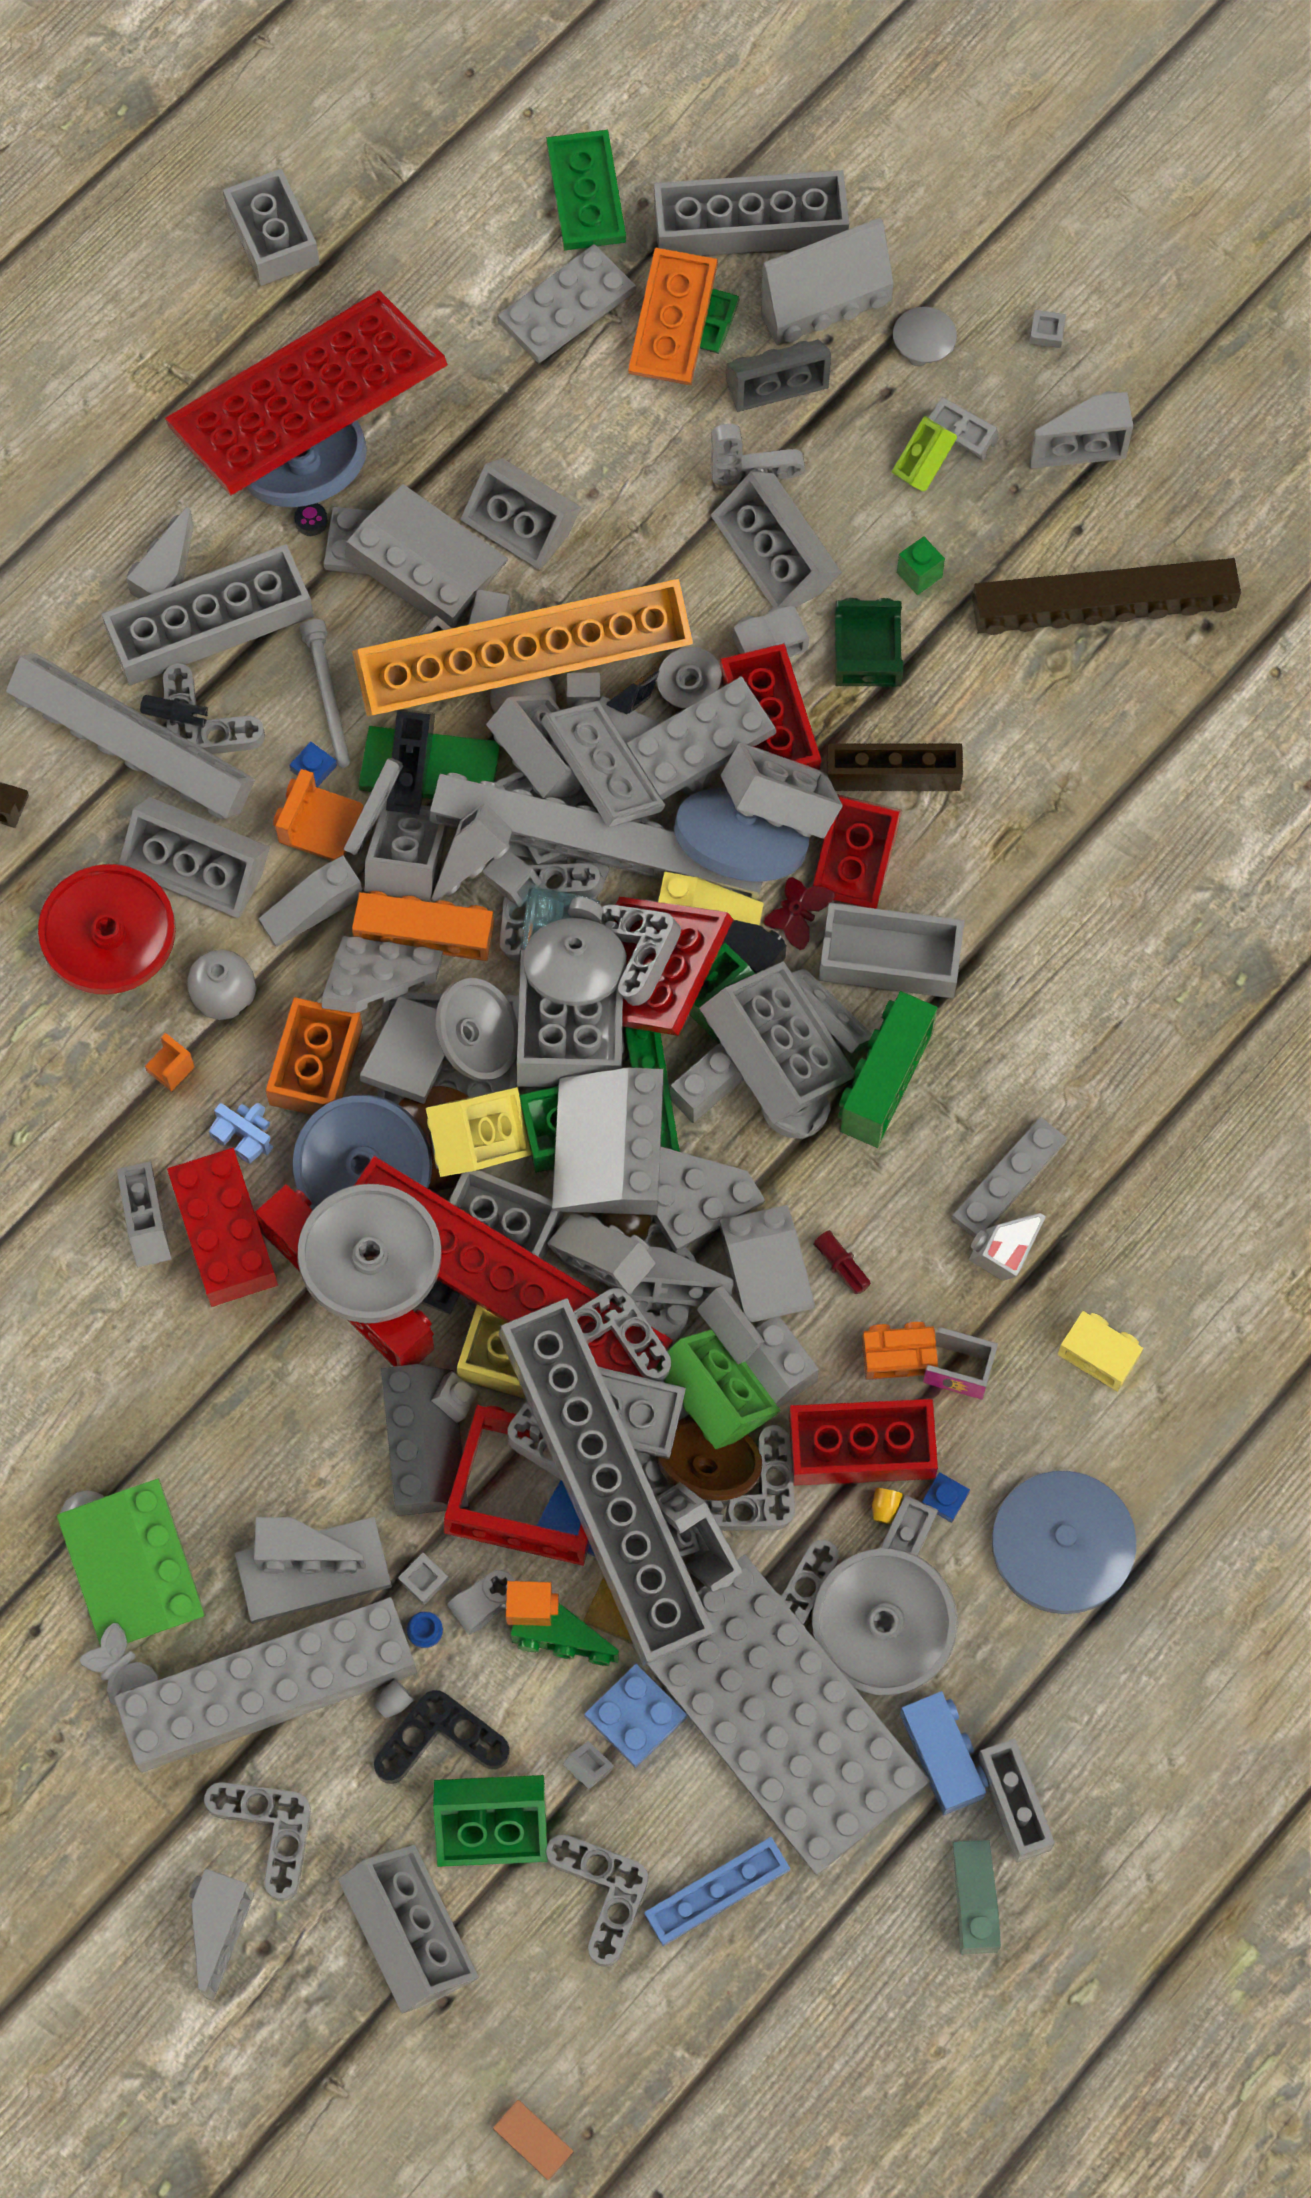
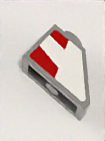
(1005, 1246)

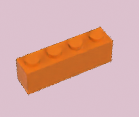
(418, 923)

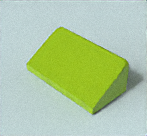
(924, 454)

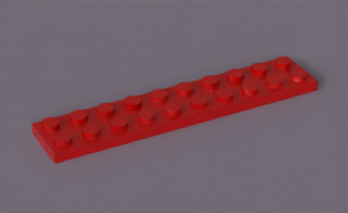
(506, 1275)

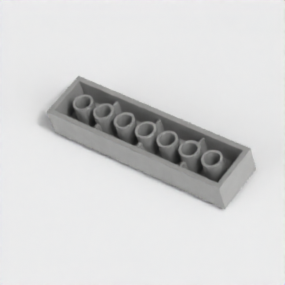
(265, 1685)

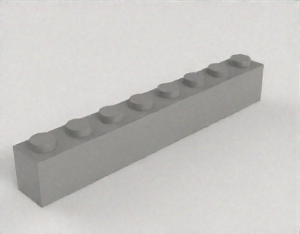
(130, 736)

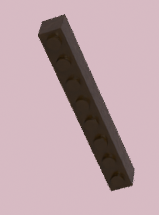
(1106, 596)

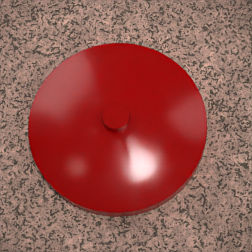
(106, 929)

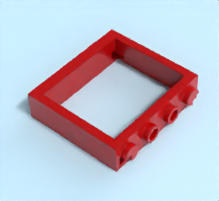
(499, 1530)

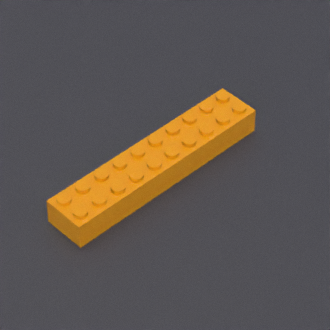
(522, 647)

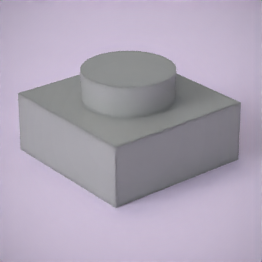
(1047, 328)
(454, 1396)
(423, 1578)
(588, 1765)

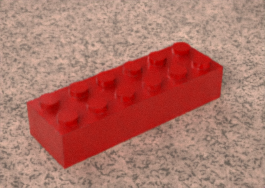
(399, 1340)

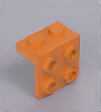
(315, 818)

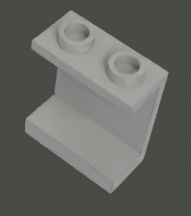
(682, 1510)

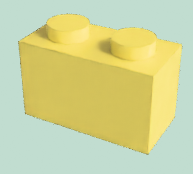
(1100, 1350)

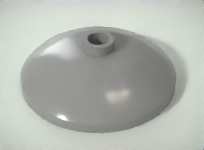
(571, 974)
(477, 1029)

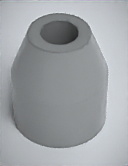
(393, 1699)

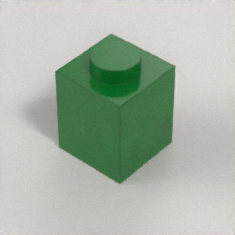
(920, 565)

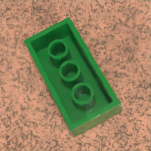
(887, 1068)

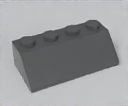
(421, 1440)

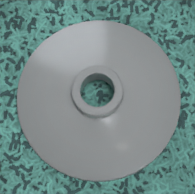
(686, 665)

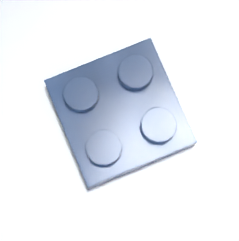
(635, 1715)

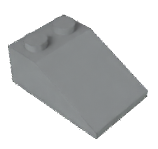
(1085, 434)
(405, 854)
(766, 1263)
(218, 1917)

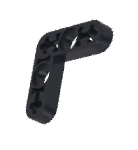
(444, 1725)

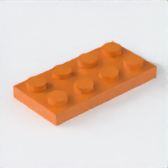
(673, 316)

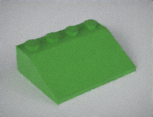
(131, 1562)

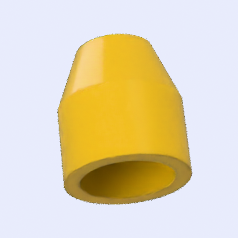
(886, 1505)

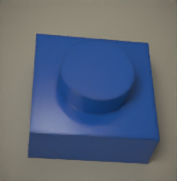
(315, 761)
(946, 1496)

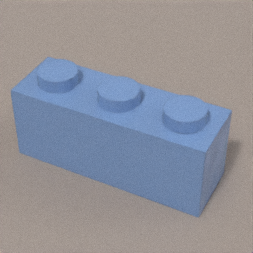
(944, 1752)

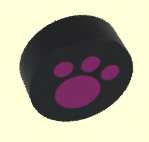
(311, 519)

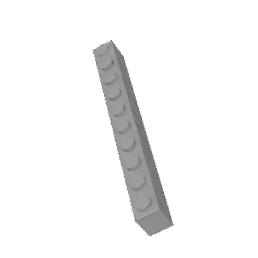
(575, 831)

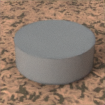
(585, 908)

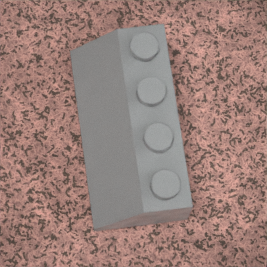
(775, 541)
(193, 856)
(407, 1928)

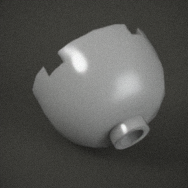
(221, 984)

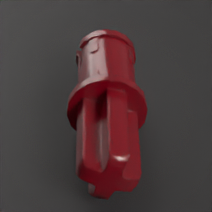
(842, 1262)

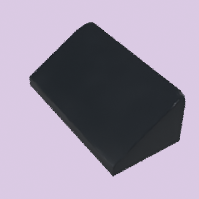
(636, 693)

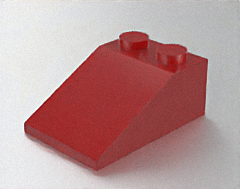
(858, 851)

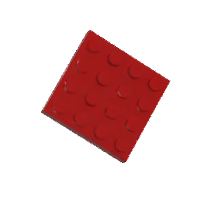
(685, 971)

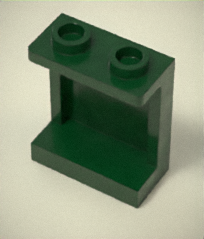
(868, 643)

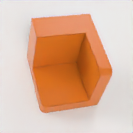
(170, 1063)

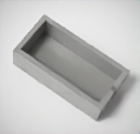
(891, 950)

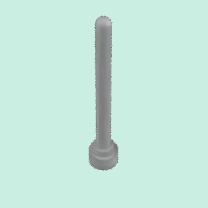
(314, 635)

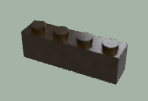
(895, 766)

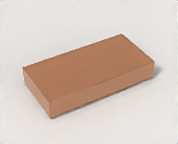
(533, 2140)

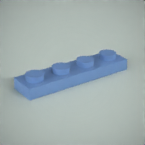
(717, 1891)

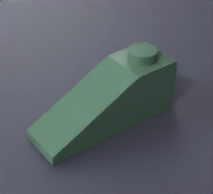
(976, 1898)

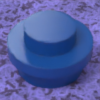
(424, 1630)

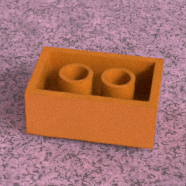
(313, 1057)

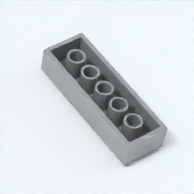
(750, 212)
(208, 614)

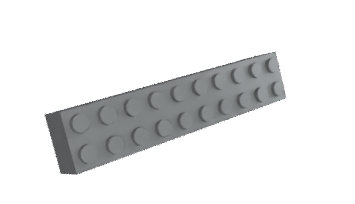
(605, 1482)

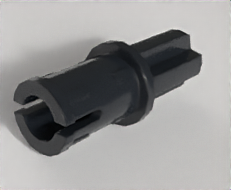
(173, 710)

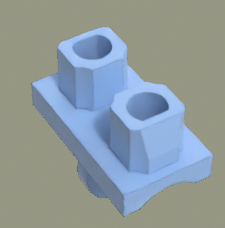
(253, 1139)

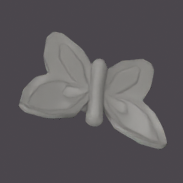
(116, 1665)

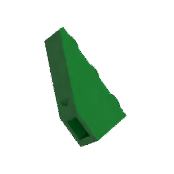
(566, 1638)

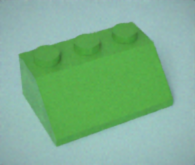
(719, 1393)

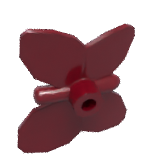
(796, 908)

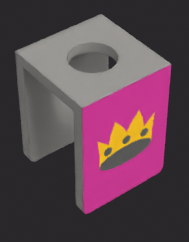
(967, 1345)

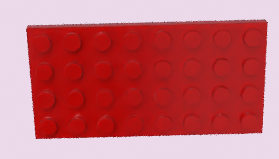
(305, 392)

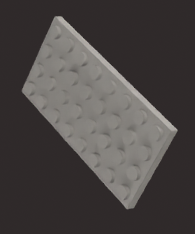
(788, 1721)

